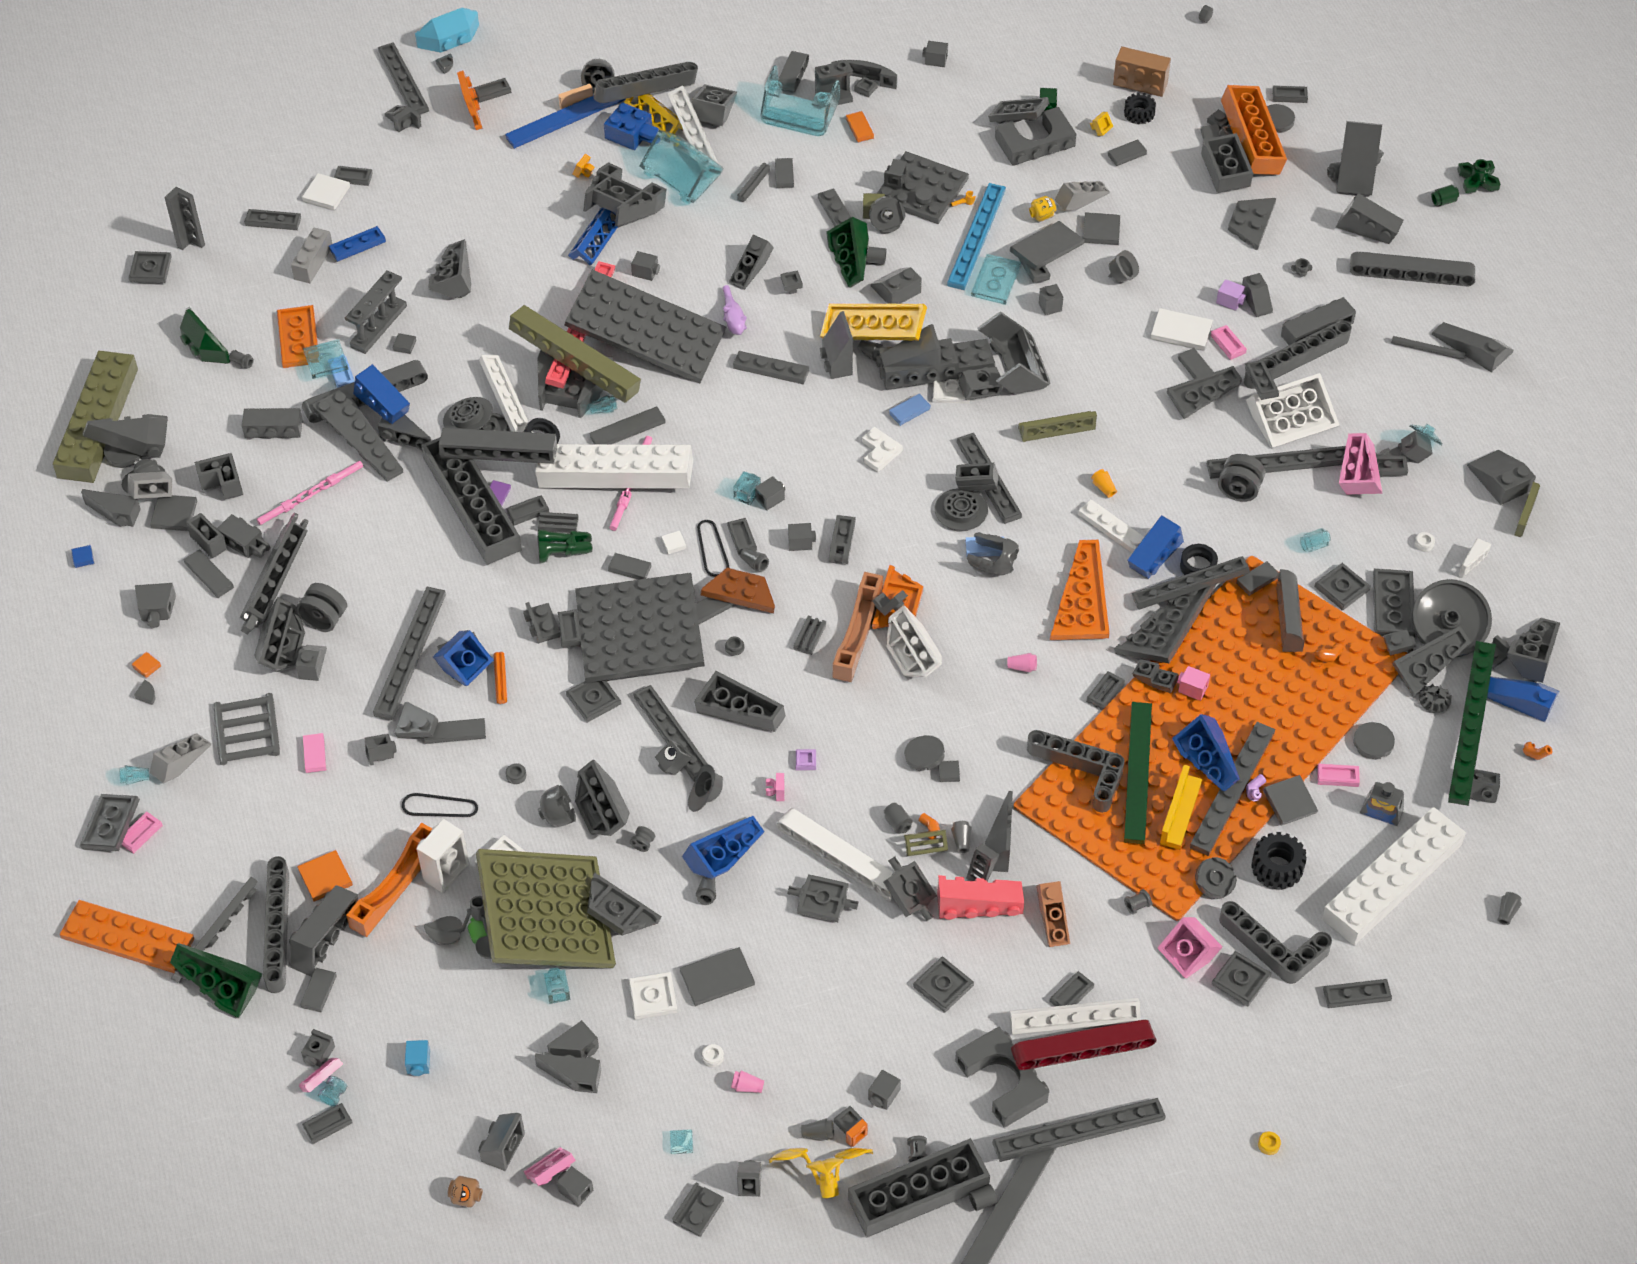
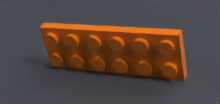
(124, 935)

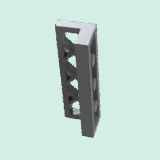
(184, 223)

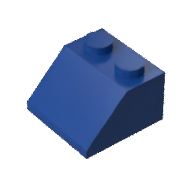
(463, 657)

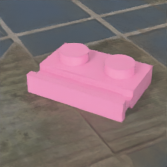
(550, 1165)

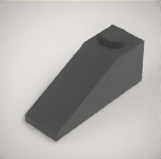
(115, 507)

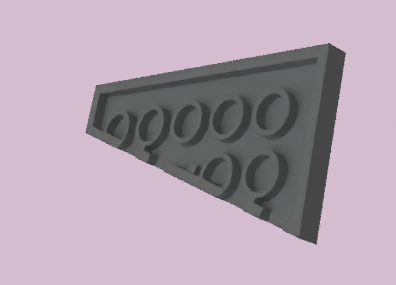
(1166, 628)

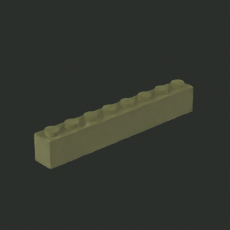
(574, 353)

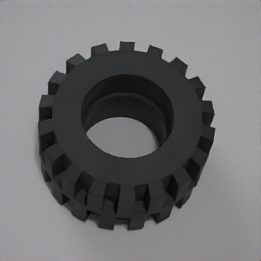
(1273, 873)

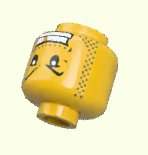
(1042, 208)

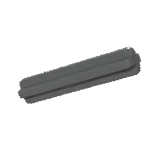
(753, 182)

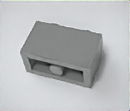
(149, 485)

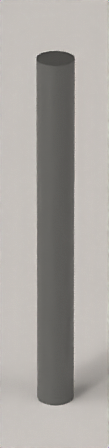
(1428, 347)

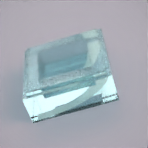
(681, 1141)

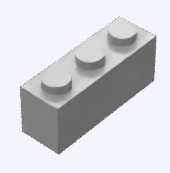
(311, 255)

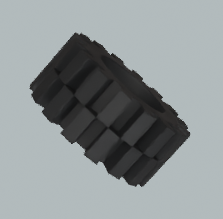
(1142, 101)

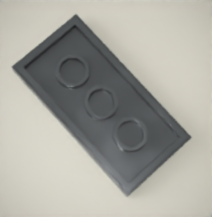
(1359, 157)
(1047, 245)
(1393, 601)

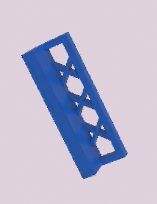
(591, 232)

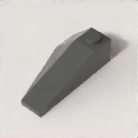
(453, 273)
(1479, 348)
(139, 436)
(1534, 649)
(1000, 835)

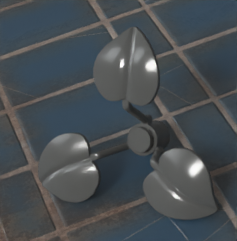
(448, 928)

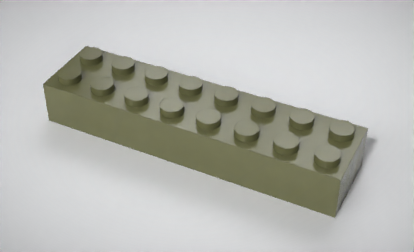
(100, 399)

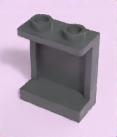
(827, 75)

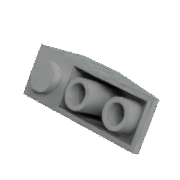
(1079, 194)
(177, 757)

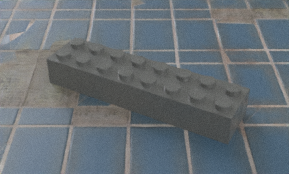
(474, 504)

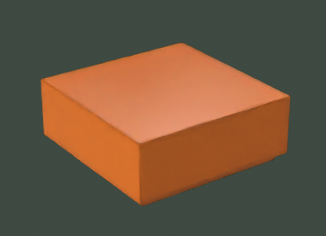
(146, 664)
(856, 1133)

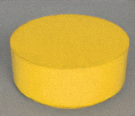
(1269, 1143)

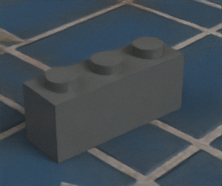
(272, 423)

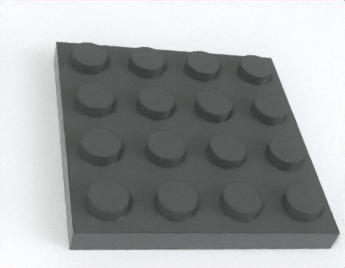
(922, 172)

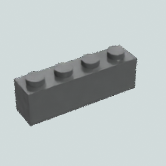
(1318, 319)

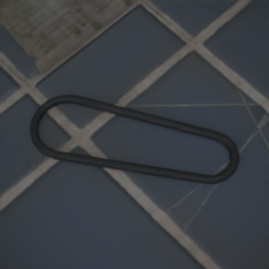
(702, 548)
(439, 814)

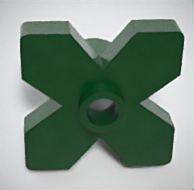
(1478, 175)

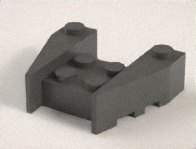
(623, 198)
(576, 392)

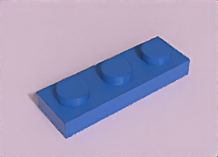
(357, 243)

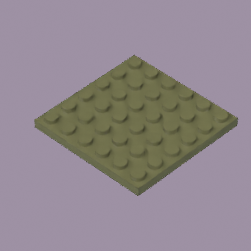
(540, 909)

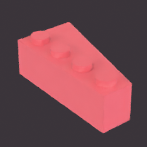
(978, 898)

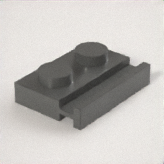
(698, 1209)

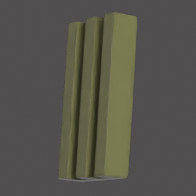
(908, 844)

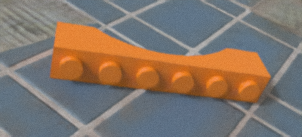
(373, 907)

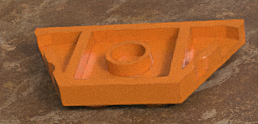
(469, 96)
(892, 586)

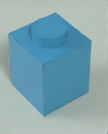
(417, 1057)

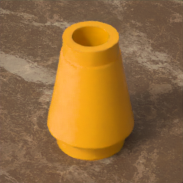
(1103, 481)

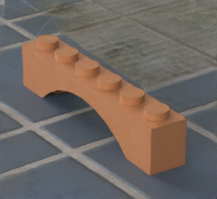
(857, 632)

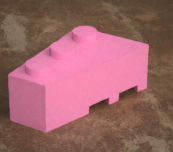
(1360, 466)

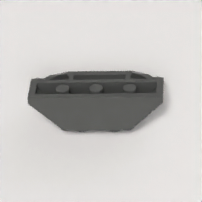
(280, 637)
(600, 801)

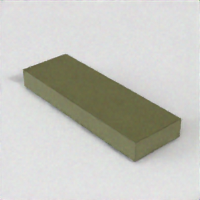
(1527, 509)

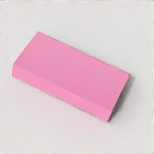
(1228, 342)
(314, 752)
(1338, 775)
(141, 831)
(320, 1074)

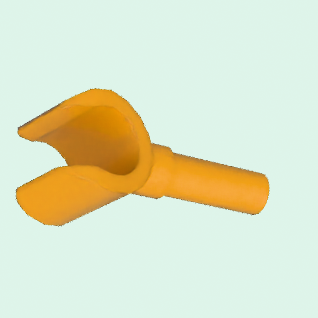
(968, 199)

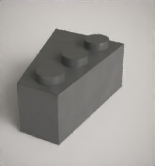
(1369, 220)

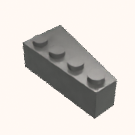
(737, 703)
(321, 930)

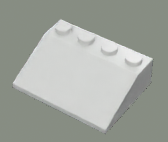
(1297, 412)

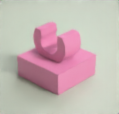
(778, 787)

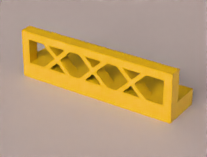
(660, 109)
(1180, 809)

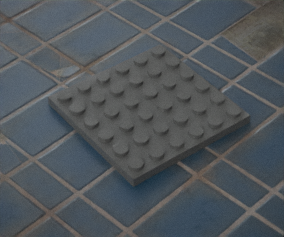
(639, 627)

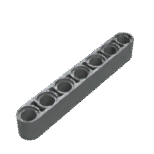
(645, 82)
(1412, 268)
(1305, 350)
(401, 377)
(276, 932)

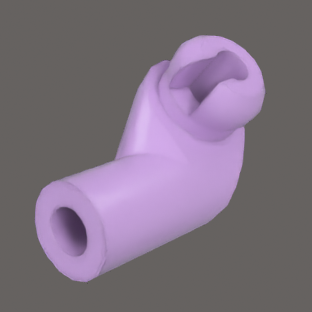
(1253, 787)

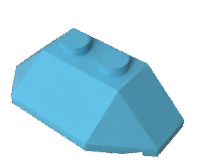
(448, 30)

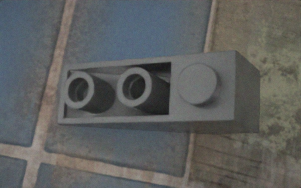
(751, 262)
(403, 432)
(575, 1072)

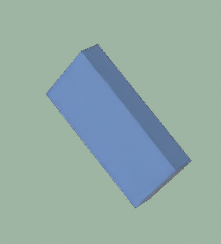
(909, 409)

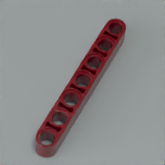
(1083, 1044)

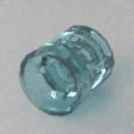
(332, 1090)

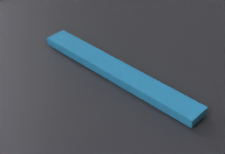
(976, 236)

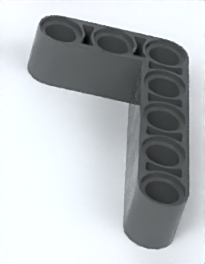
(1081, 761)
(1273, 946)

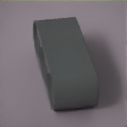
(793, 70)

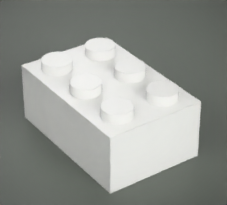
(443, 855)

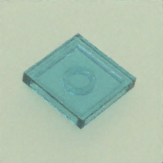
(325, 359)

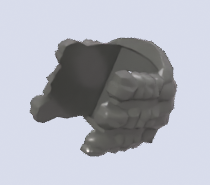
(1004, 563)

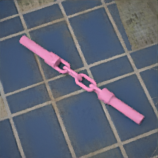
(624, 501)
(288, 505)

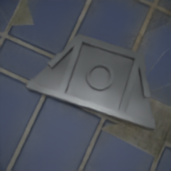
(1251, 219)
(618, 908)

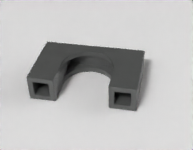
(1020, 149)
(996, 1049)

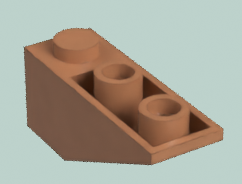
(1053, 913)

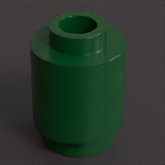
(1445, 195)

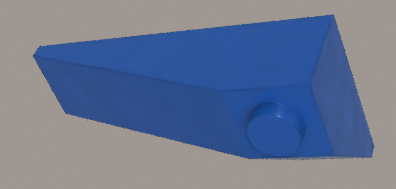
(1207, 749)
(722, 849)

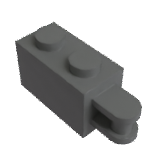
(243, 537)

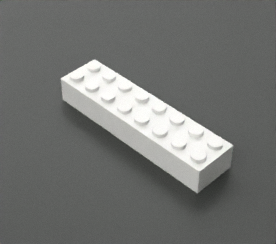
(617, 467)
(1393, 876)

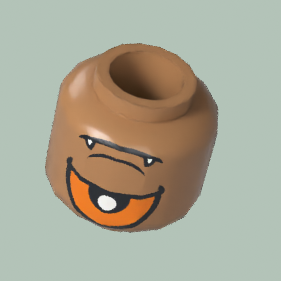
(465, 1191)

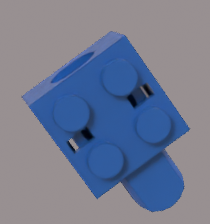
(629, 127)

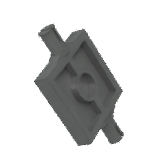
(910, 888)
(822, 898)

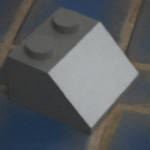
(898, 286)
(502, 1140)

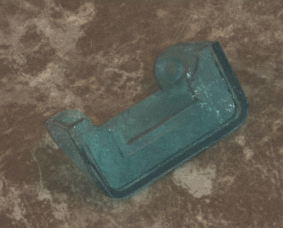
(680, 165)

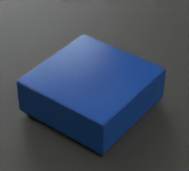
(82, 556)

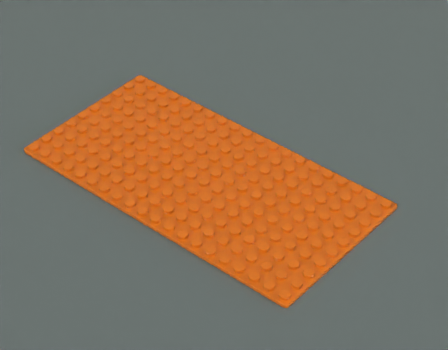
(1249, 683)

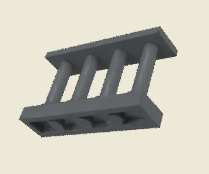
(382, 319)

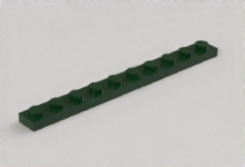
(1472, 723)

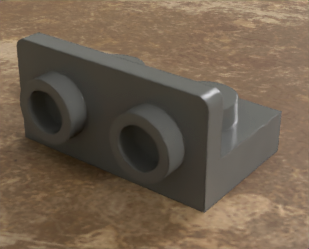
(542, 622)
(1485, 786)

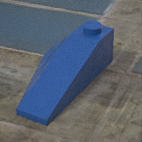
(1523, 696)

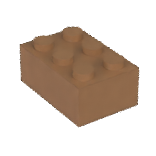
(1141, 71)

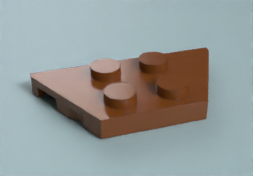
(740, 589)

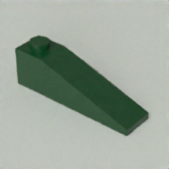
(850, 247)

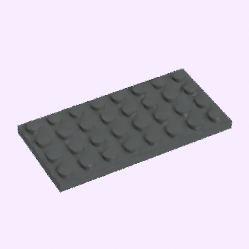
(645, 326)

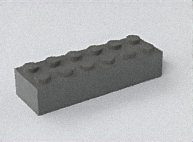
(918, 1187)

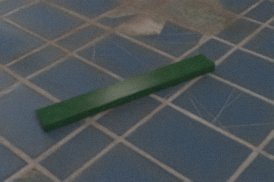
(1138, 773)

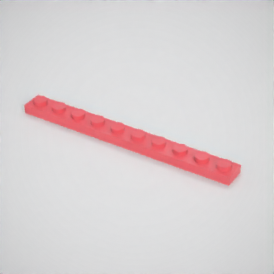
(559, 372)

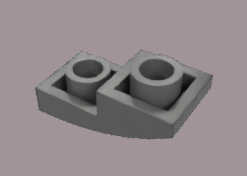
(1152, 675)

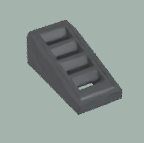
(989, 855)

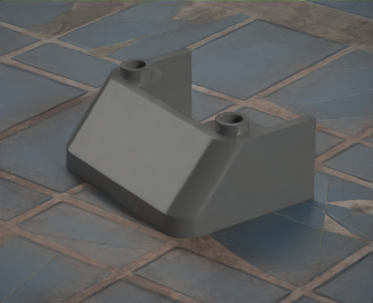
(1019, 353)

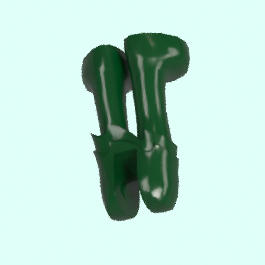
(576, 543)

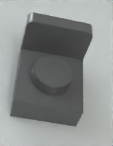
(406, 118)
(1501, 651)

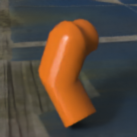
(1329, 655)
(1530, 750)
(929, 822)

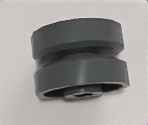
(1241, 477)
(321, 607)

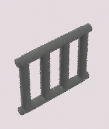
(272, 732)

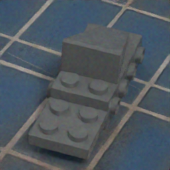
(931, 359)

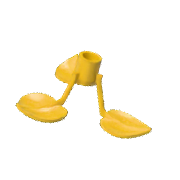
(827, 1180)

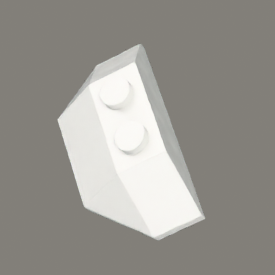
(911, 645)

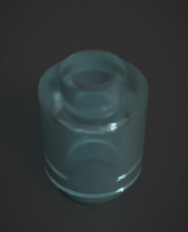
(1315, 540)

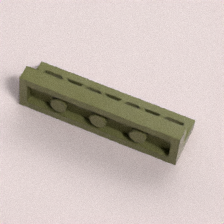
(1057, 426)

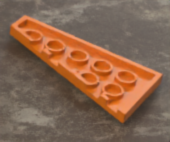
(1083, 603)

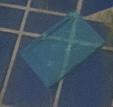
(996, 279)

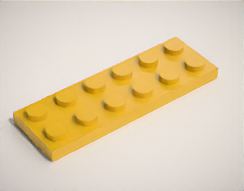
(879, 320)

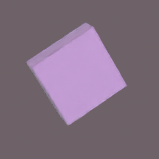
(805, 759)

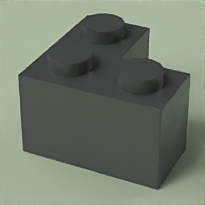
(220, 472)

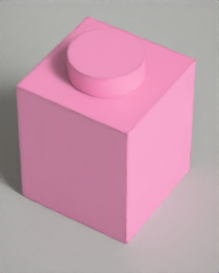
(1193, 683)

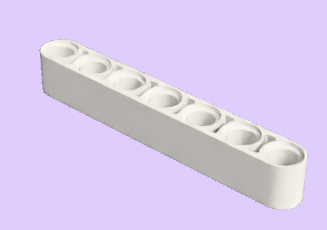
(835, 851)

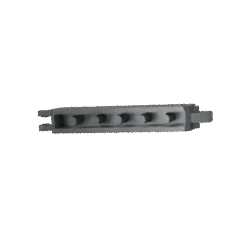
(273, 573)

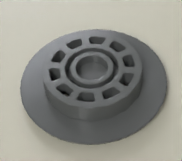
(468, 414)
(961, 505)

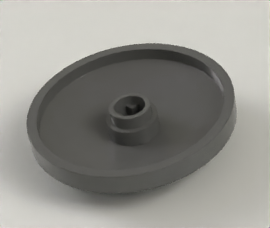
(1450, 605)

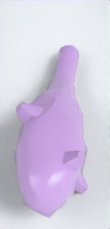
(733, 313)

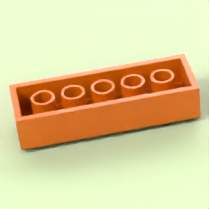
(1254, 127)

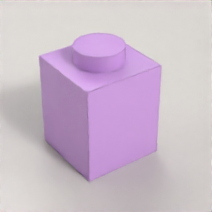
(1231, 295)

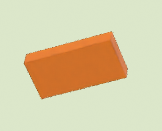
(860, 126)

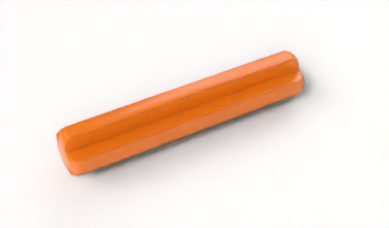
(500, 677)

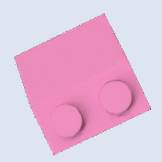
(1189, 946)

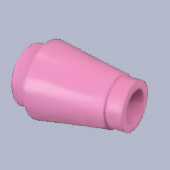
(1023, 662)
(746, 1082)

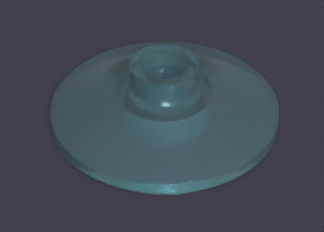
(1427, 431)

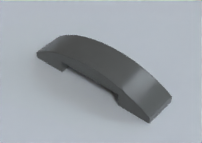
(873, 72)

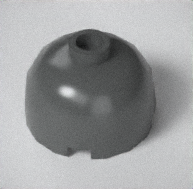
(596, 70)
(556, 807)

